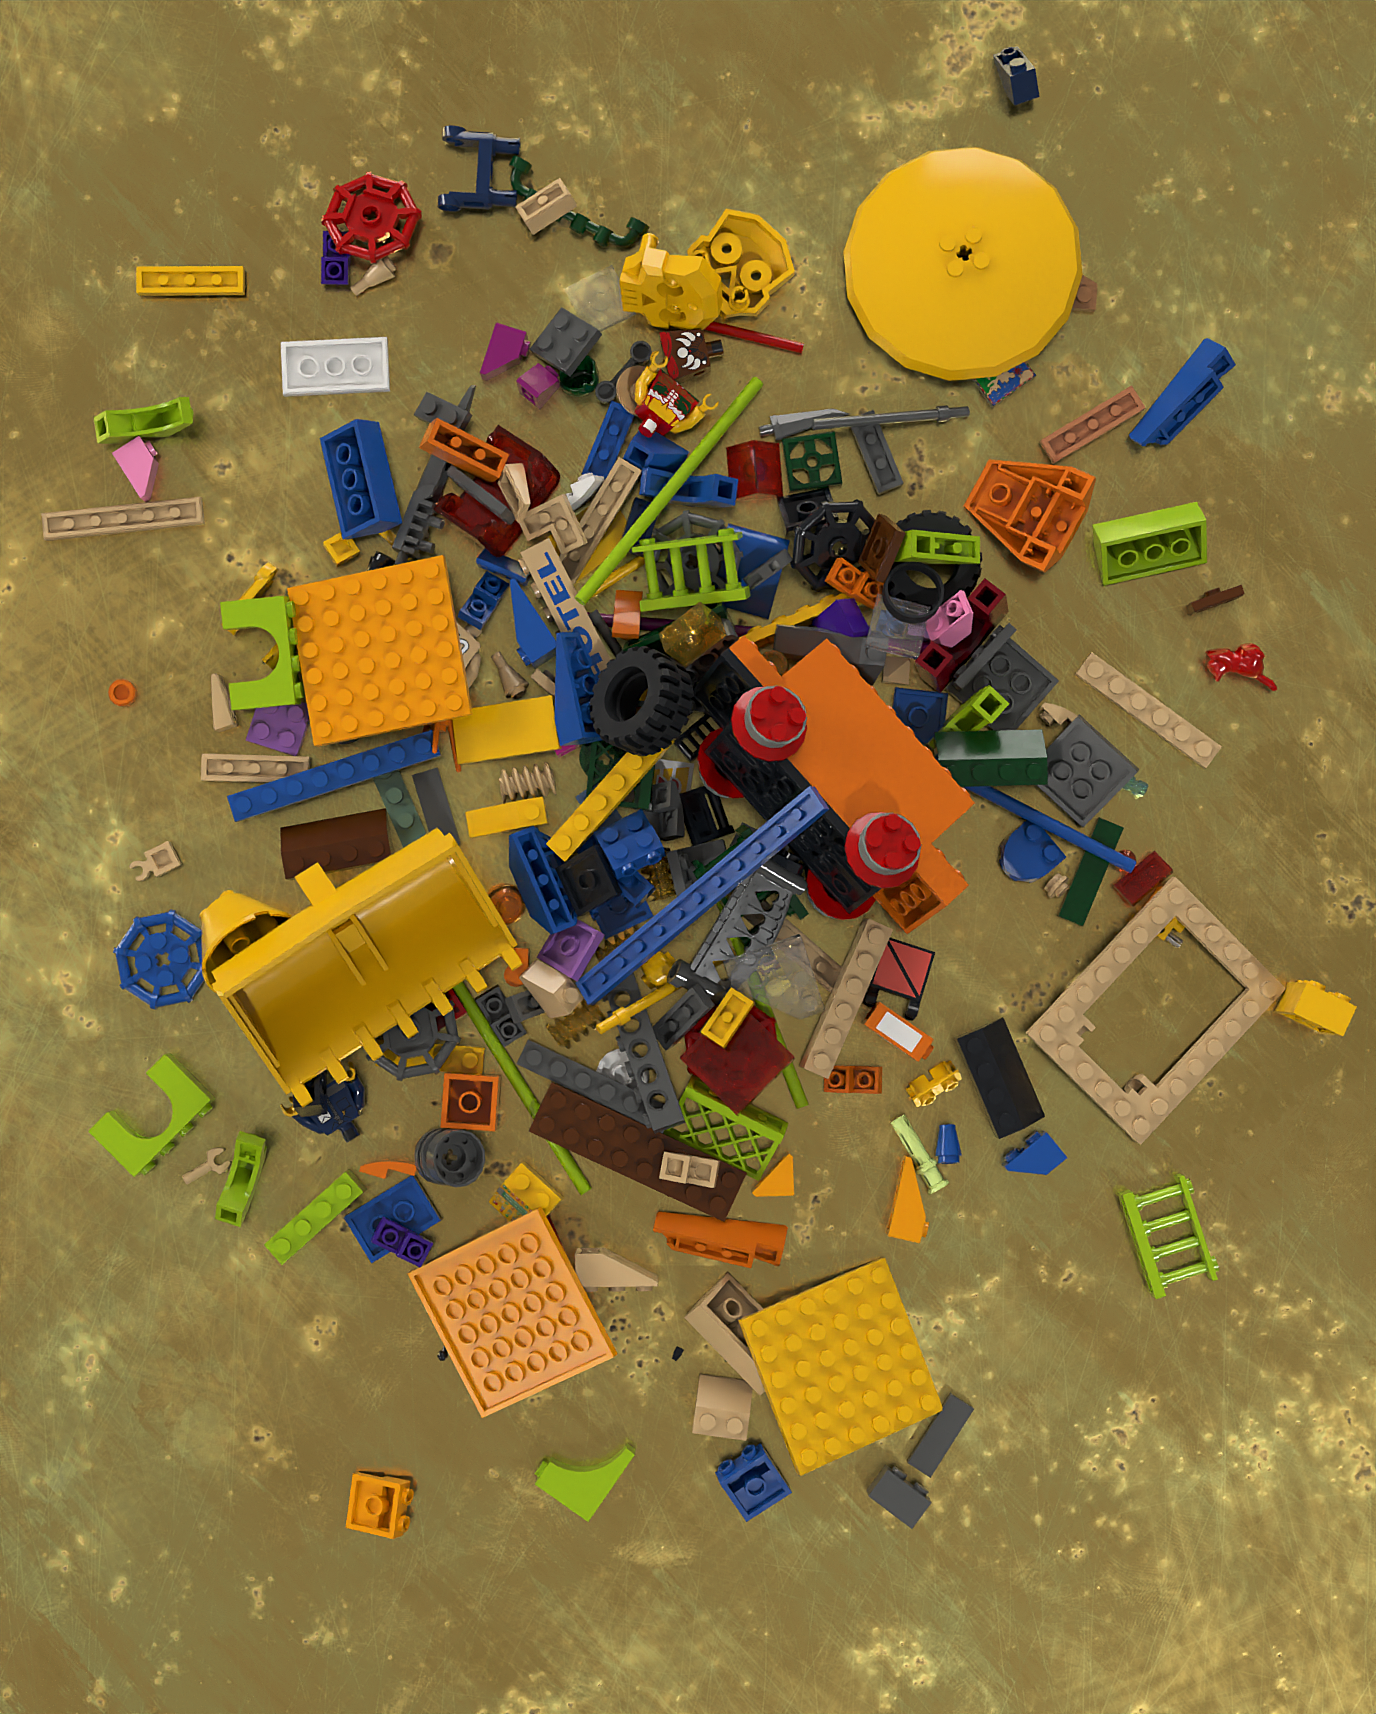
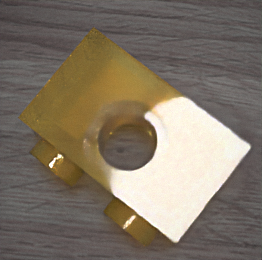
(692, 634)

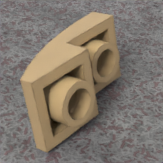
(1055, 715)

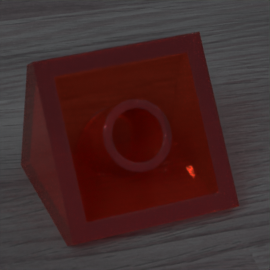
(756, 468)

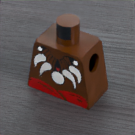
(688, 353)

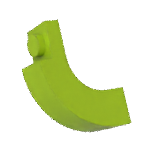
(242, 1179)

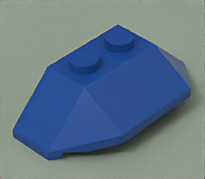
(538, 882)

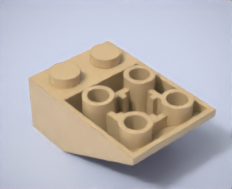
(607, 1269)

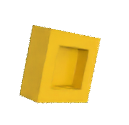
(341, 549)

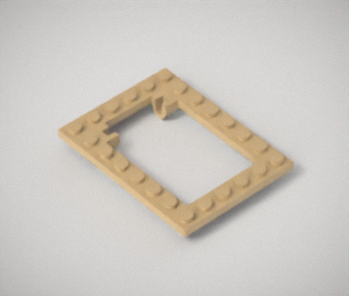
(1063, 1023)

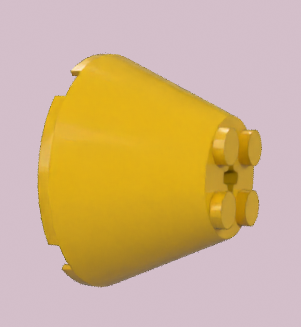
(233, 925)

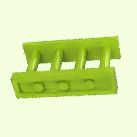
(681, 596)
(1150, 1255)

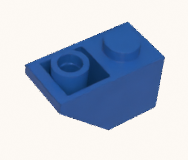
(655, 453)
(1036, 1157)

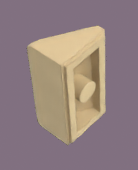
(546, 206)

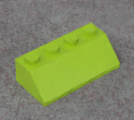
(1150, 543)

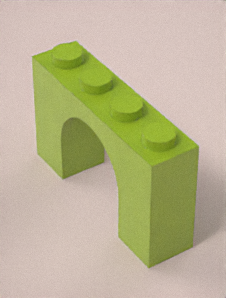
(283, 684)
(188, 1102)

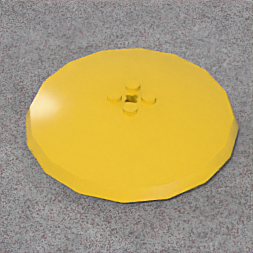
(955, 313)

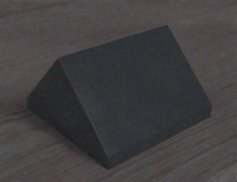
(799, 506)

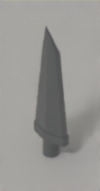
(790, 424)

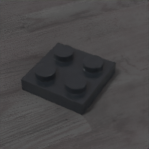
(588, 880)

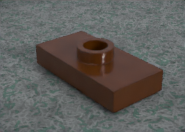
(1215, 598)

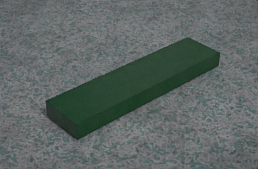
(1089, 875)

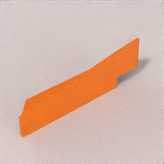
(725, 1241)

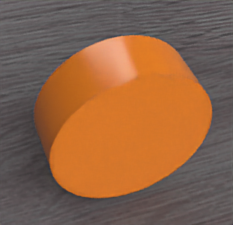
(122, 692)

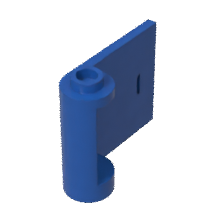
(756, 549)

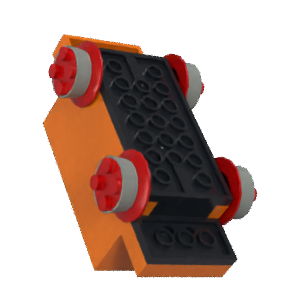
(878, 780)

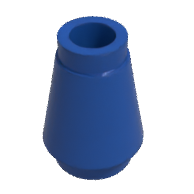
(948, 1145)

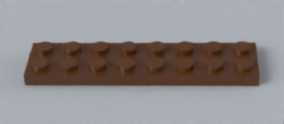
(629, 1148)

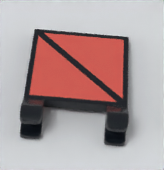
(903, 973)

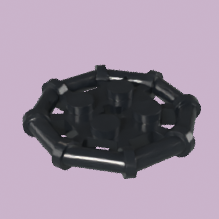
(826, 536)

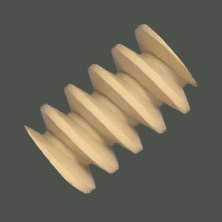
(527, 782)

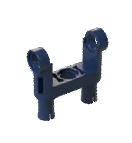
(488, 146)

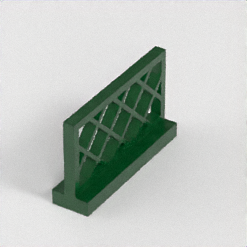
(643, 789)

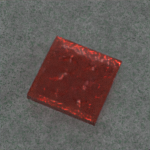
(742, 1068)

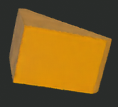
(778, 1180)

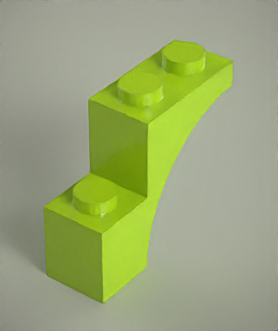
(150, 421)

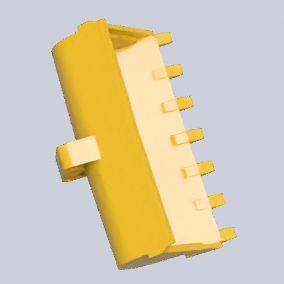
(363, 960)

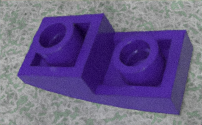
(334, 267)
(401, 1241)

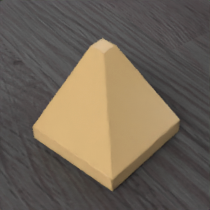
(896, 670)

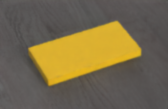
(506, 730)

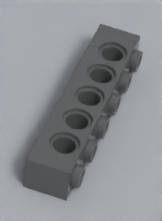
(671, 1113)

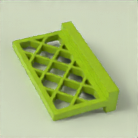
(751, 1117)

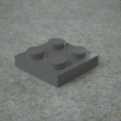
(565, 341)

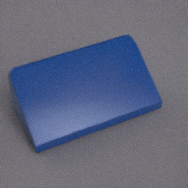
(503, 566)

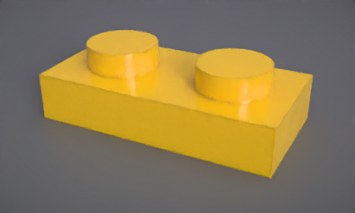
(727, 1017)

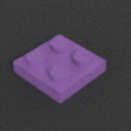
(280, 728)
(571, 949)

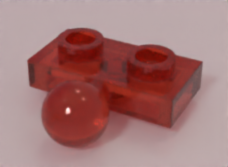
(1143, 878)

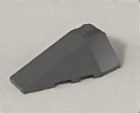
(799, 641)

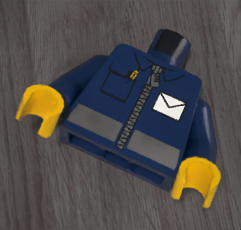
(343, 1106)

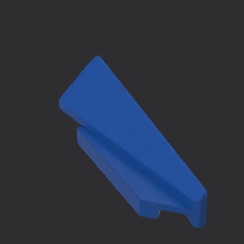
(1185, 395)

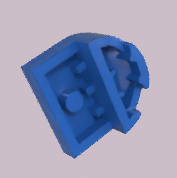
(1029, 853)

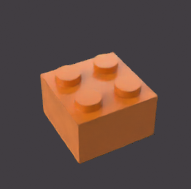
(470, 1101)

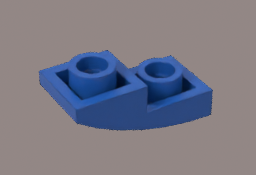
(483, 600)

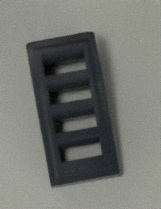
(682, 747)

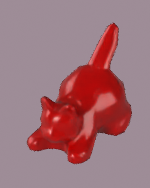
(1244, 661)

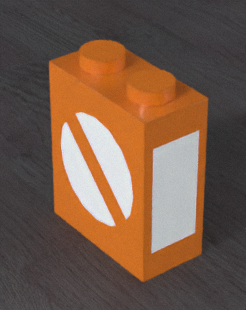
(898, 1032)

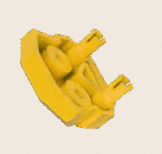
(754, 249)
(670, 287)

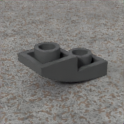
(496, 1011)

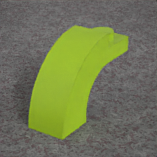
(975, 712)

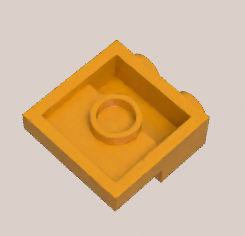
(379, 1505)

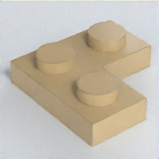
(558, 518)

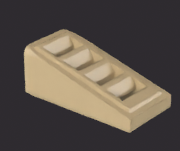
(515, 489)
(223, 716)

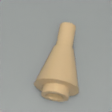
(376, 274)
(512, 682)

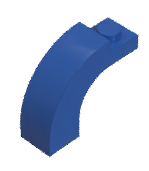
(697, 491)

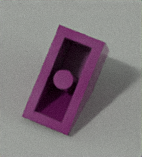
(504, 350)
(538, 384)

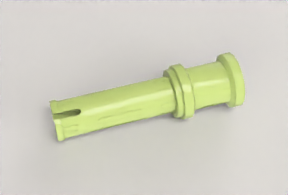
(925, 1165)

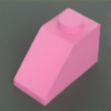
(139, 465)

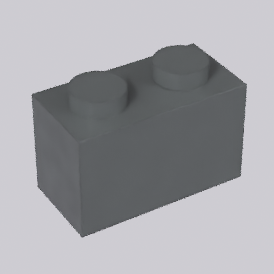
(899, 1496)

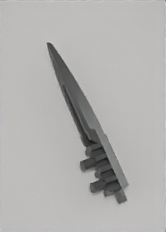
(423, 501)

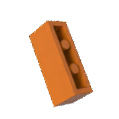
(463, 450)

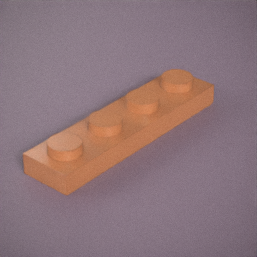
(1092, 425)

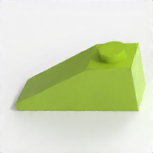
(939, 548)

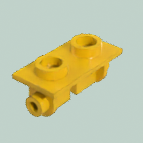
(926, 1091)

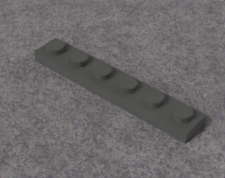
(583, 1080)

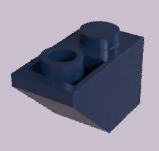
(1016, 75)

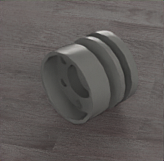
(463, 1157)

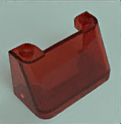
(481, 523)

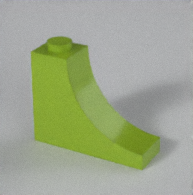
(582, 1487)

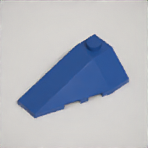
(573, 691)

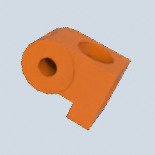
(512, 977)

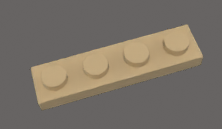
(251, 767)

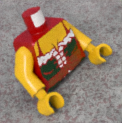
(665, 403)

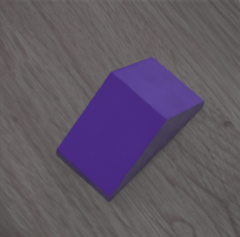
(843, 618)

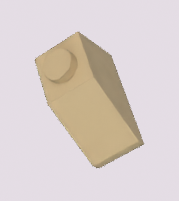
(551, 989)

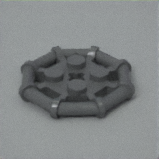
(691, 574)
(419, 1044)

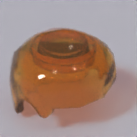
(507, 902)

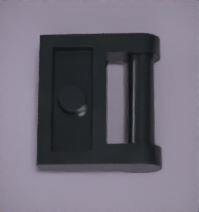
(699, 818)

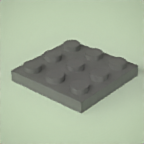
(1016, 678)
(1085, 771)

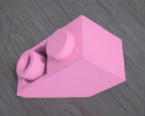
(951, 621)

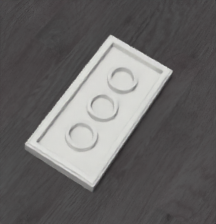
(335, 366)

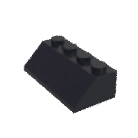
(999, 1078)

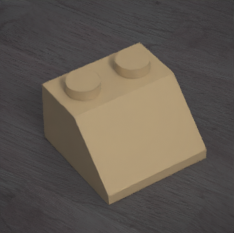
(722, 1407)

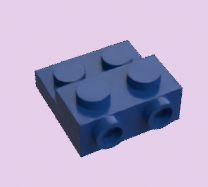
(630, 844)
(752, 1481)

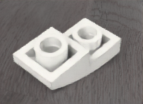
(584, 489)

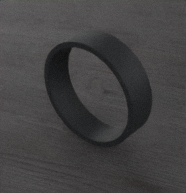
(920, 567)

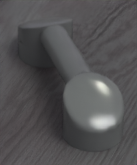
(640, 355)

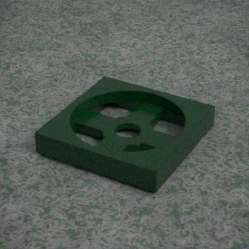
(810, 451)

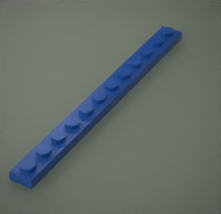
(702, 895)

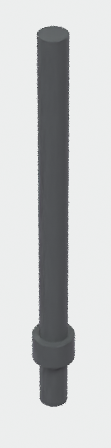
(940, 414)

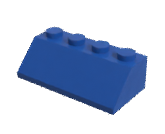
(360, 479)

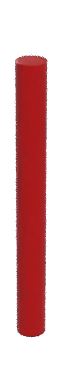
(755, 336)

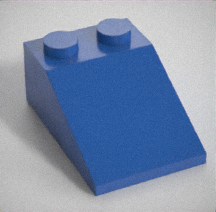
(532, 634)

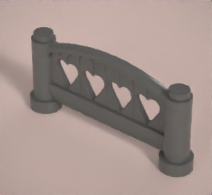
(730, 925)

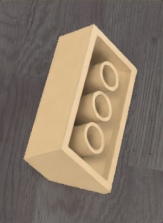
(717, 1322)

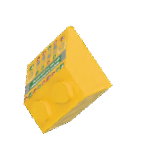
(524, 1193)

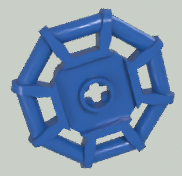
(147, 961)

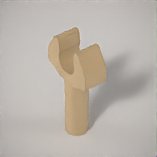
(206, 1167)

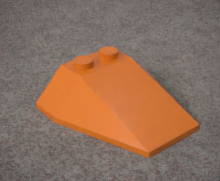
(1031, 507)

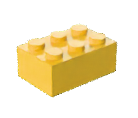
(1315, 1008)

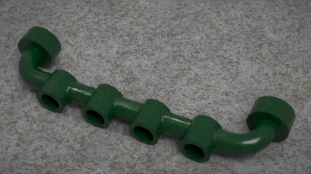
(578, 222)

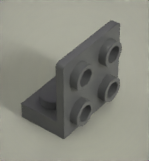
(681, 859)

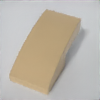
(689, 1169)

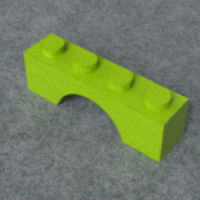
(315, 1216)

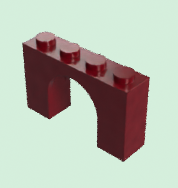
(939, 663)

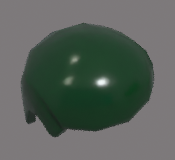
(583, 379)

